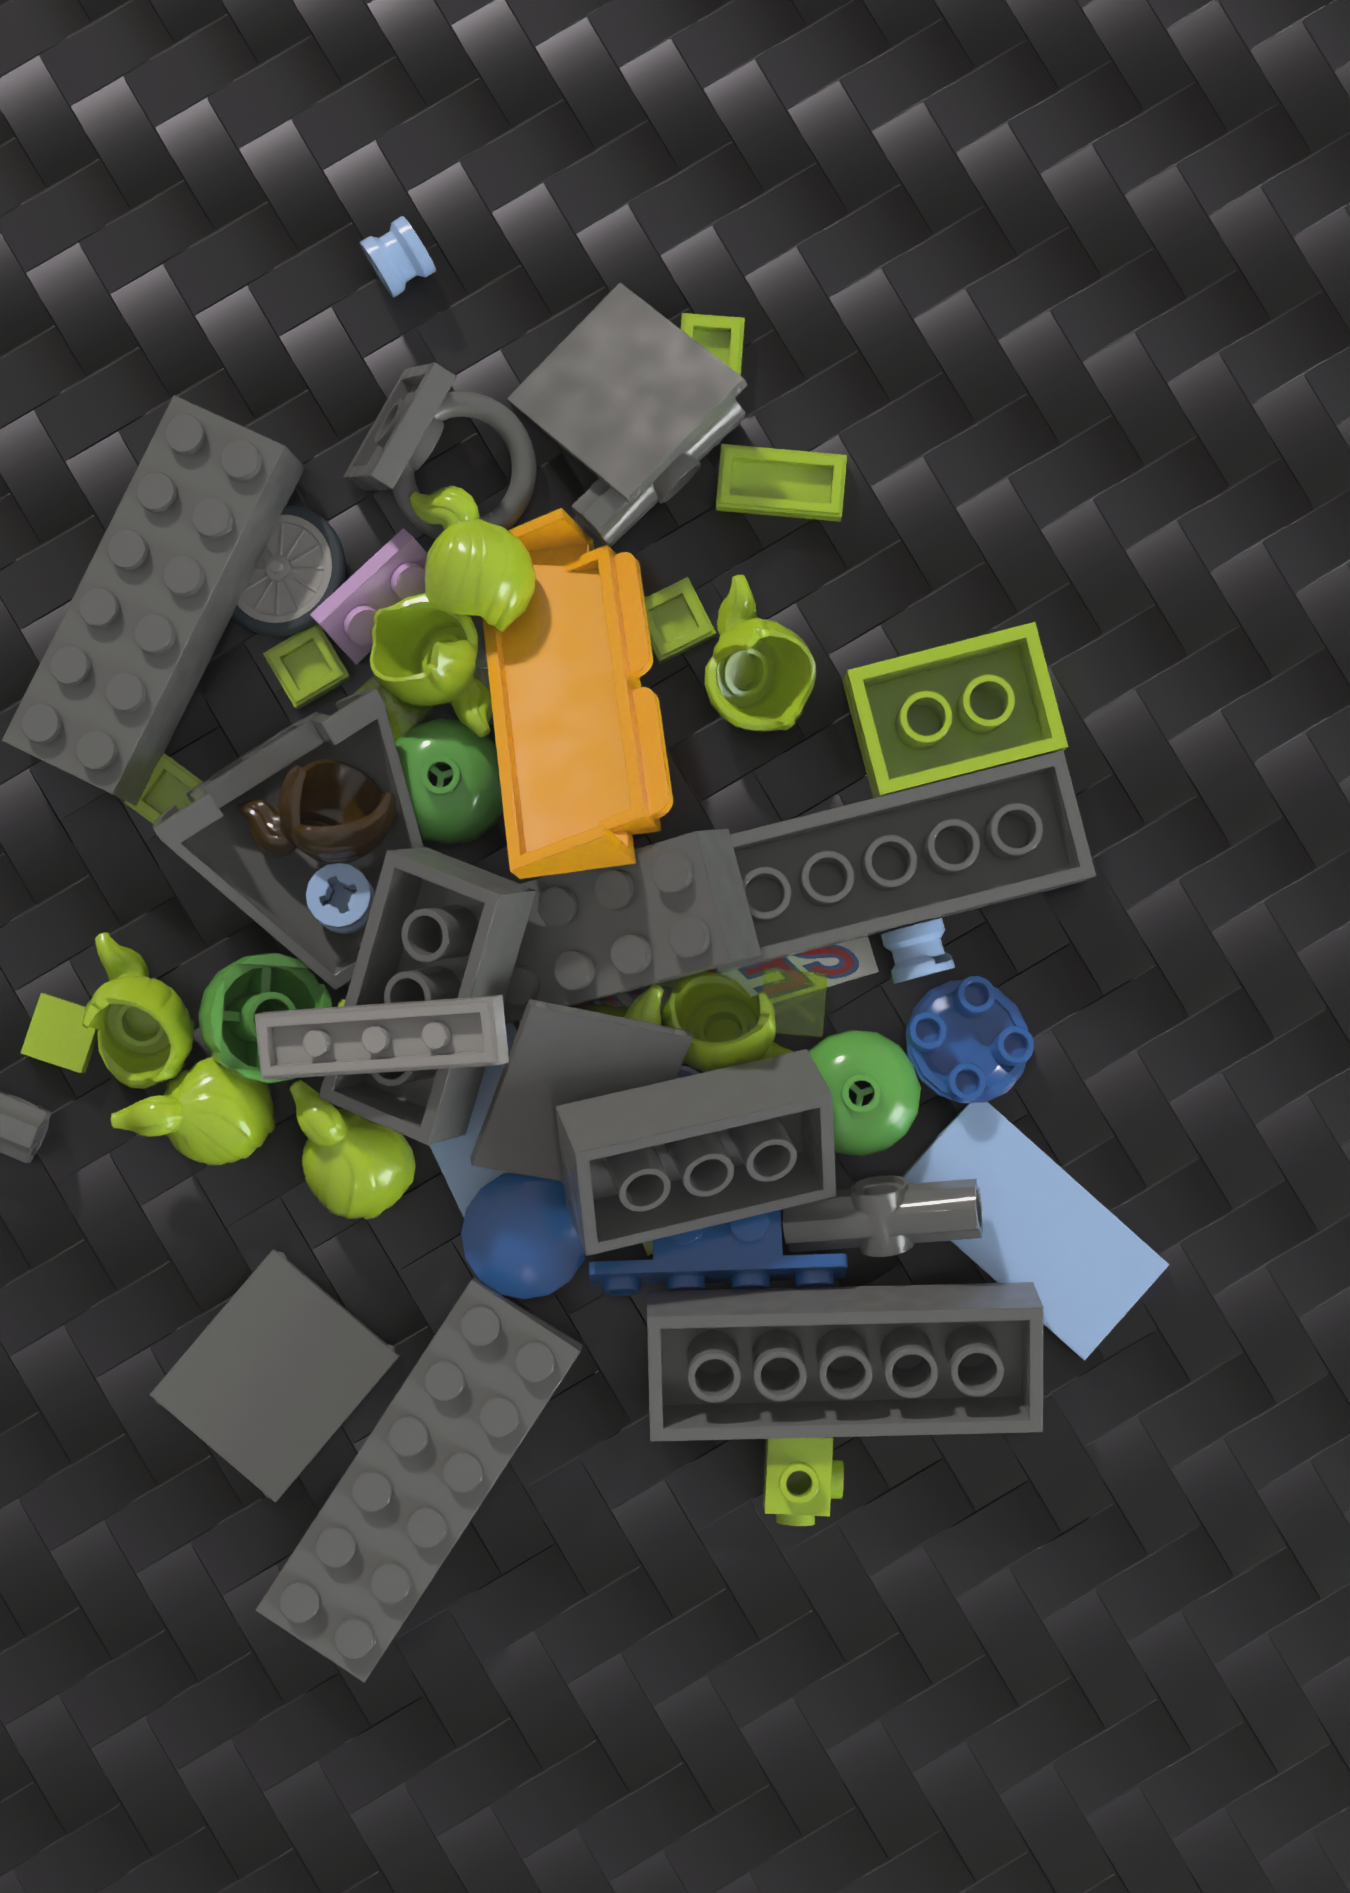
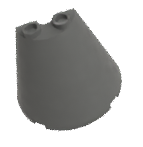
(272, 887)

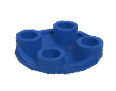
(968, 1041)
(521, 1236)

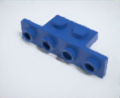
(735, 1252)

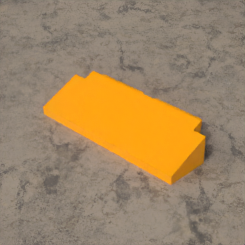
(569, 710)

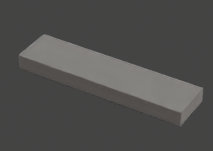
(382, 1037)

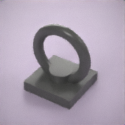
(411, 428)

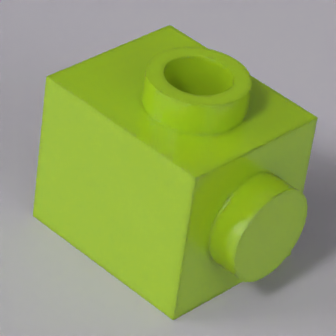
(801, 1479)

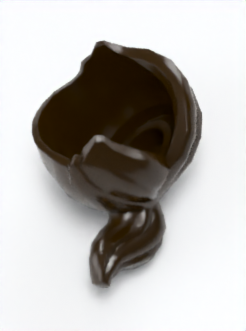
(323, 811)

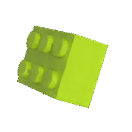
(954, 710)

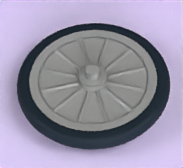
(293, 575)

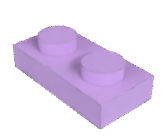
(381, 582)

